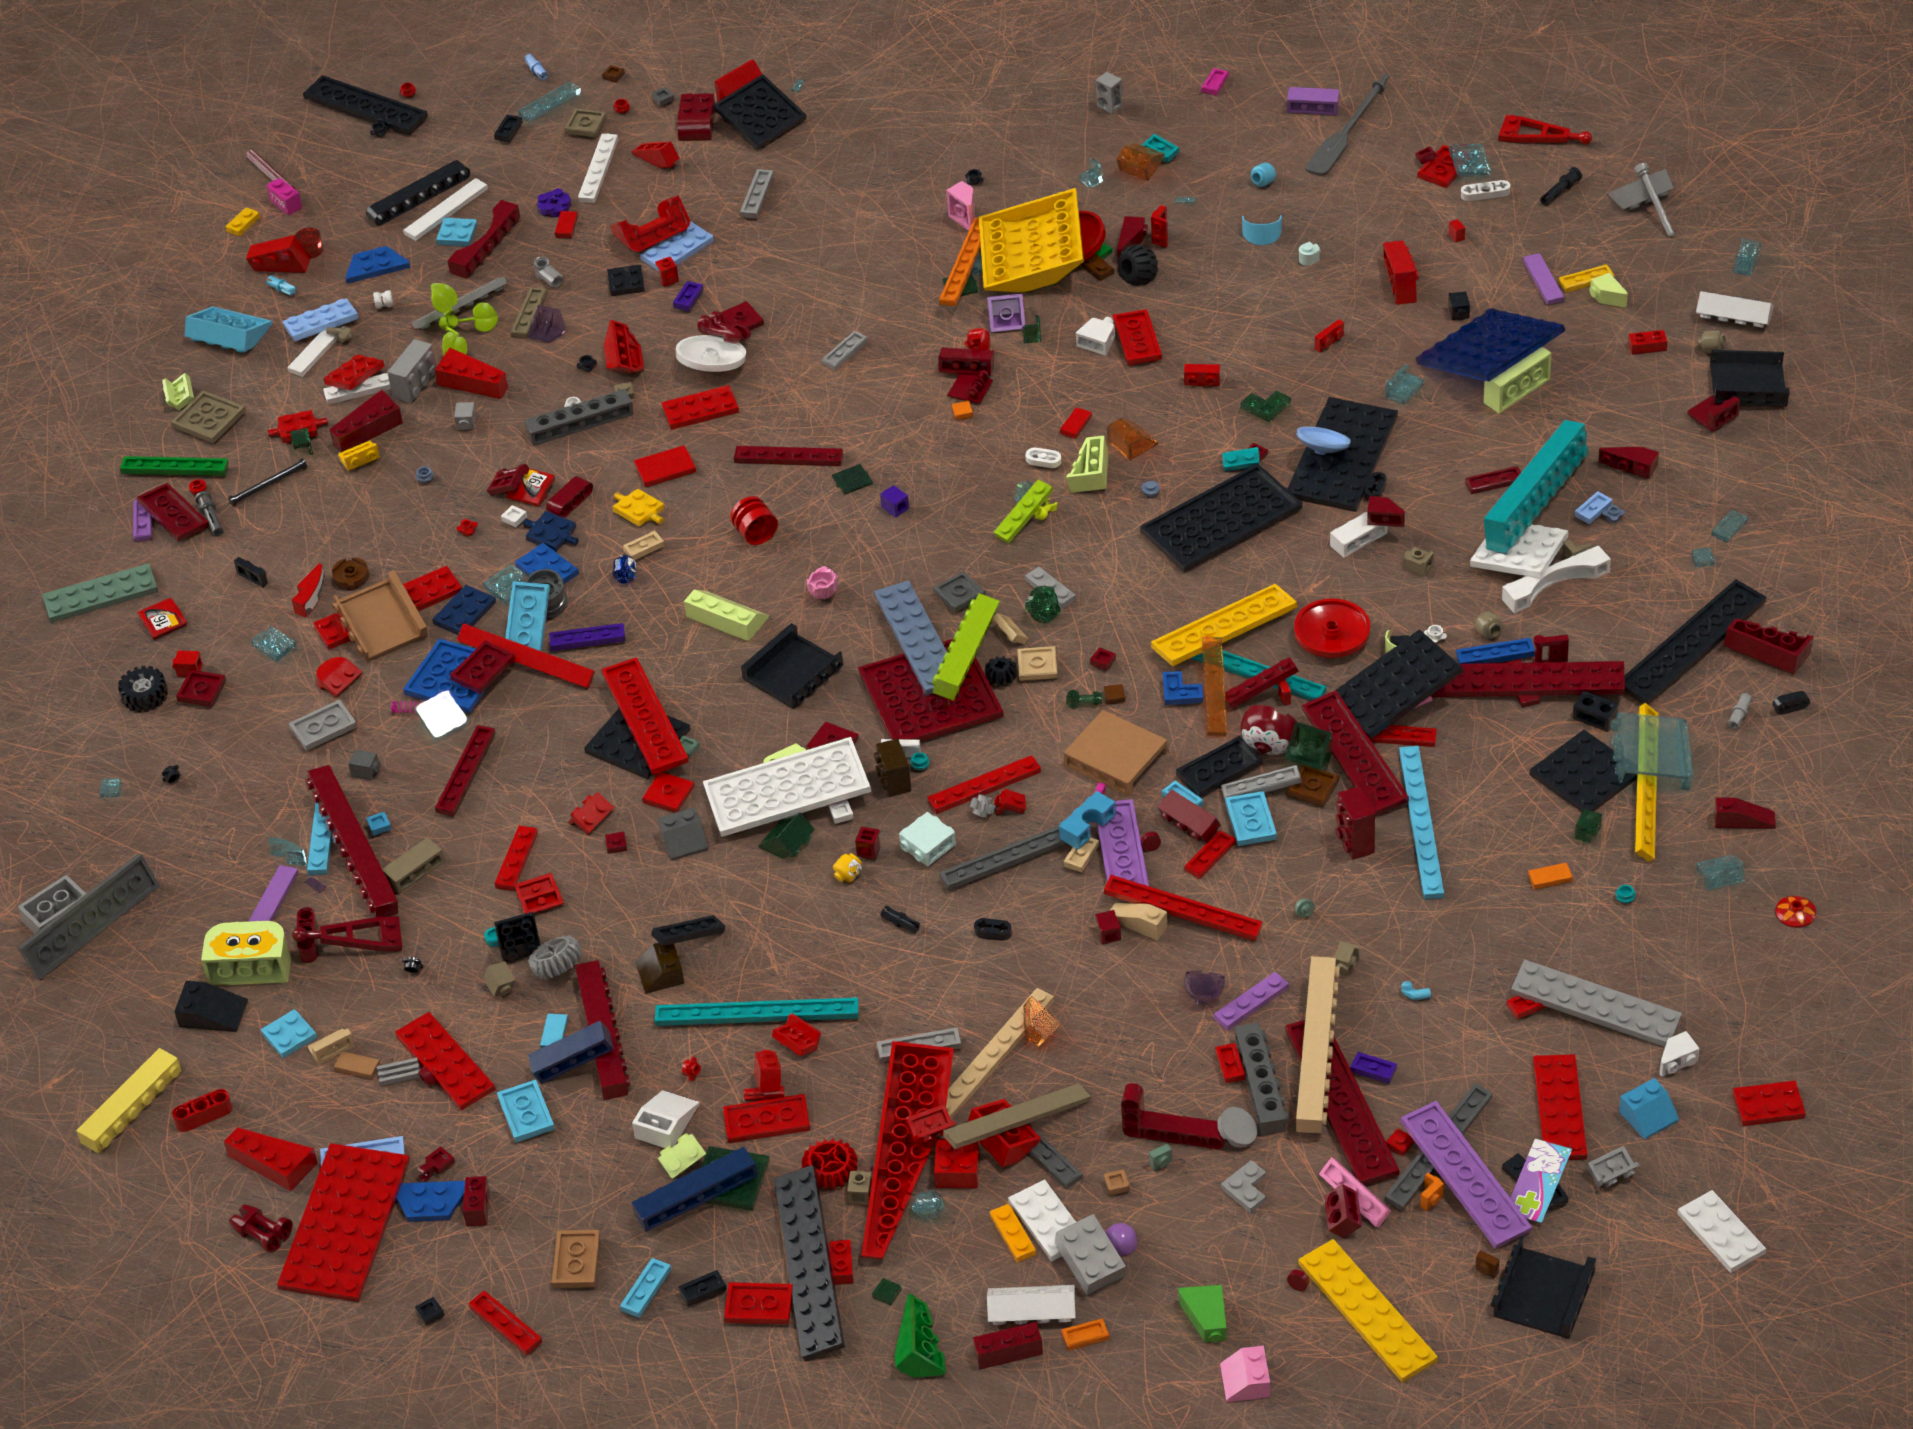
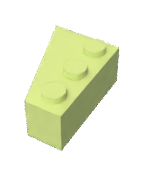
(1091, 466)

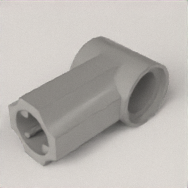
(546, 272)

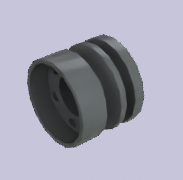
(557, 595)

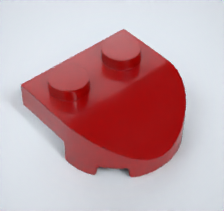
(337, 675)

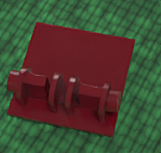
(971, 387)

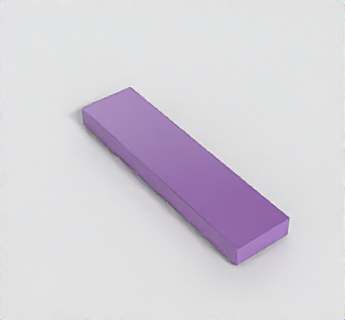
(1543, 279)
(275, 894)

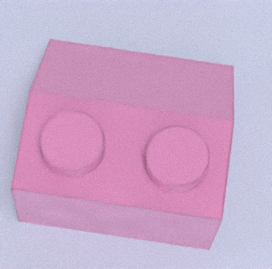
(961, 204)
(1246, 1375)

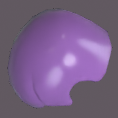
(1123, 1238)

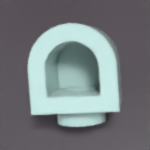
(1309, 254)

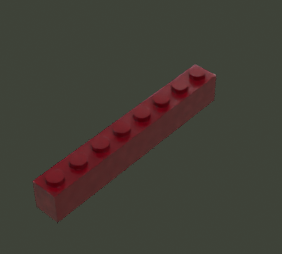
(597, 1008)

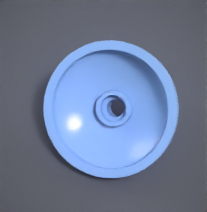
(1322, 439)

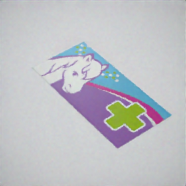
(1539, 1179)

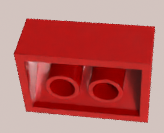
(736, 79)
(1010, 1145)

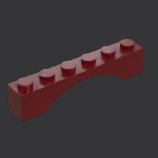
(467, 259)

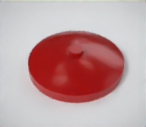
(1092, 233)
(1332, 628)

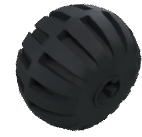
(1137, 265)

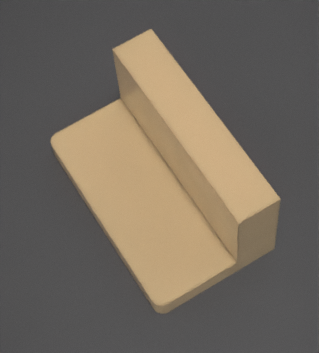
(331, 1045)

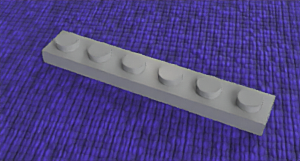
(466, 300)

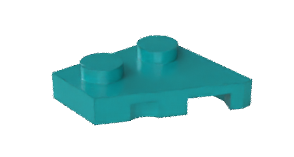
(1158, 143)

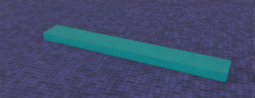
(1248, 669)

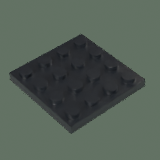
(759, 111)
(618, 747)
(1582, 772)

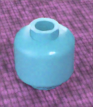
(1263, 174)

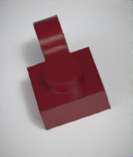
(436, 1161)

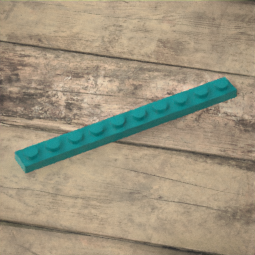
(756, 1011)

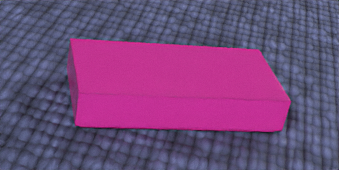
(1215, 81)

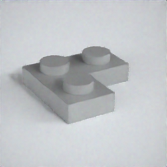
(1242, 1186)

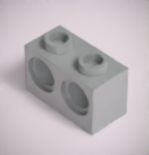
(1109, 92)

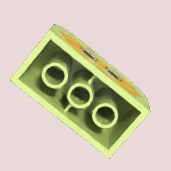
(246, 954)

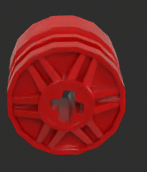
(754, 520)

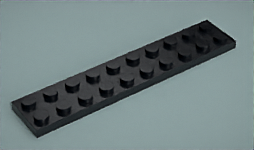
(1691, 641)
(809, 1263)

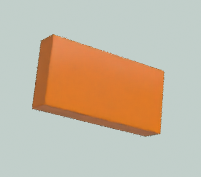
(1550, 876)
(1085, 1334)

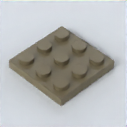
(208, 416)

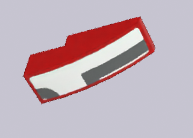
(309, 592)

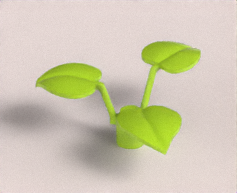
(443, 299)

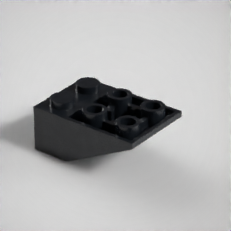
(517, 936)

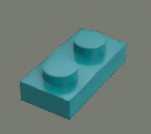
(1240, 459)

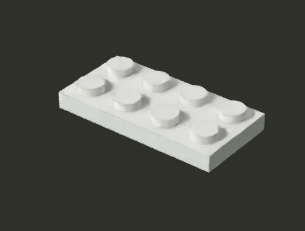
(1042, 1215)
(1721, 1231)

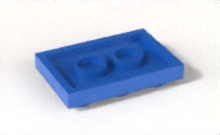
(545, 558)

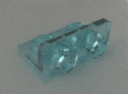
(1403, 385)
(1721, 871)

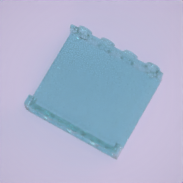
(1652, 747)

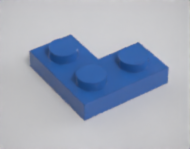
(1178, 693)

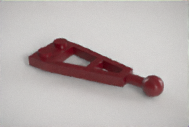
(388, 927)

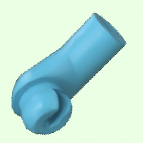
(1414, 994)

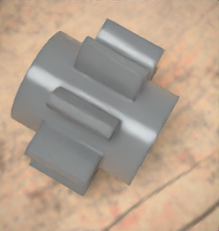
(982, 805)

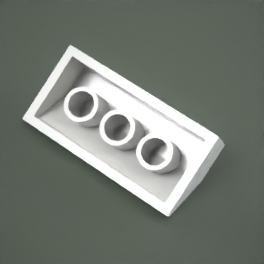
(1734, 308)
(1031, 1303)

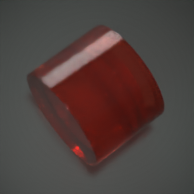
(310, 241)

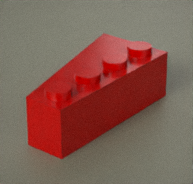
(1401, 271)
(271, 1157)

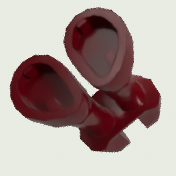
(714, 326)
(252, 1218)

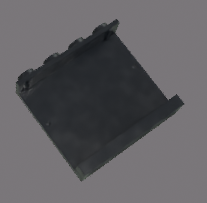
(1750, 376)
(1542, 1291)

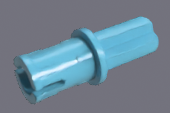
(281, 285)

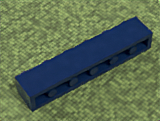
(694, 1189)

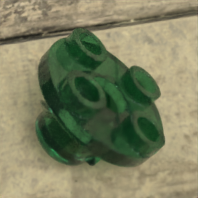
(1042, 604)

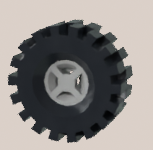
(143, 689)

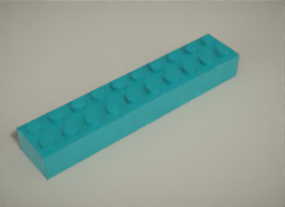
(1535, 486)

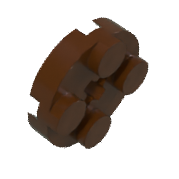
(353, 580)

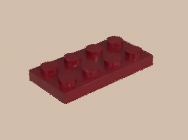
(172, 512)

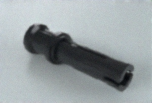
(1565, 182)

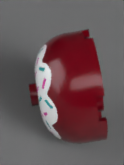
(1266, 729)

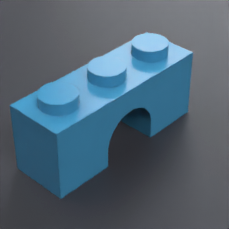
(1095, 809)

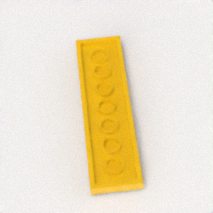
(1224, 623)
(1368, 1310)

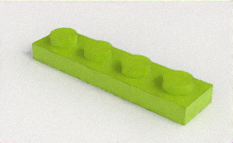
(1023, 511)

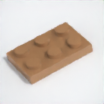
(576, 1258)

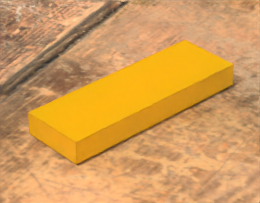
(1582, 279)

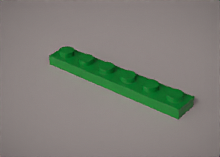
(174, 466)

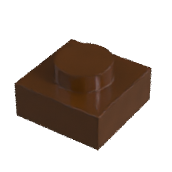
(1487, 1264)

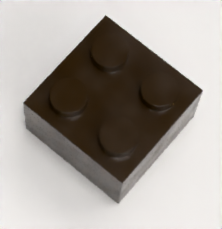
(892, 767)

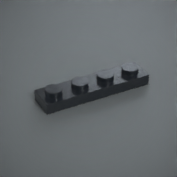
(688, 930)

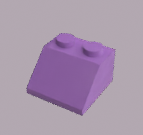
(1006, 312)

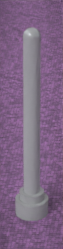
(1643, 171)

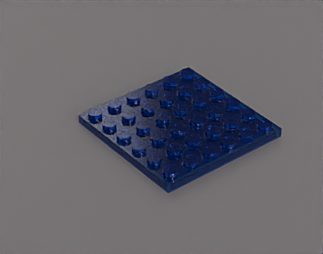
(1490, 344)

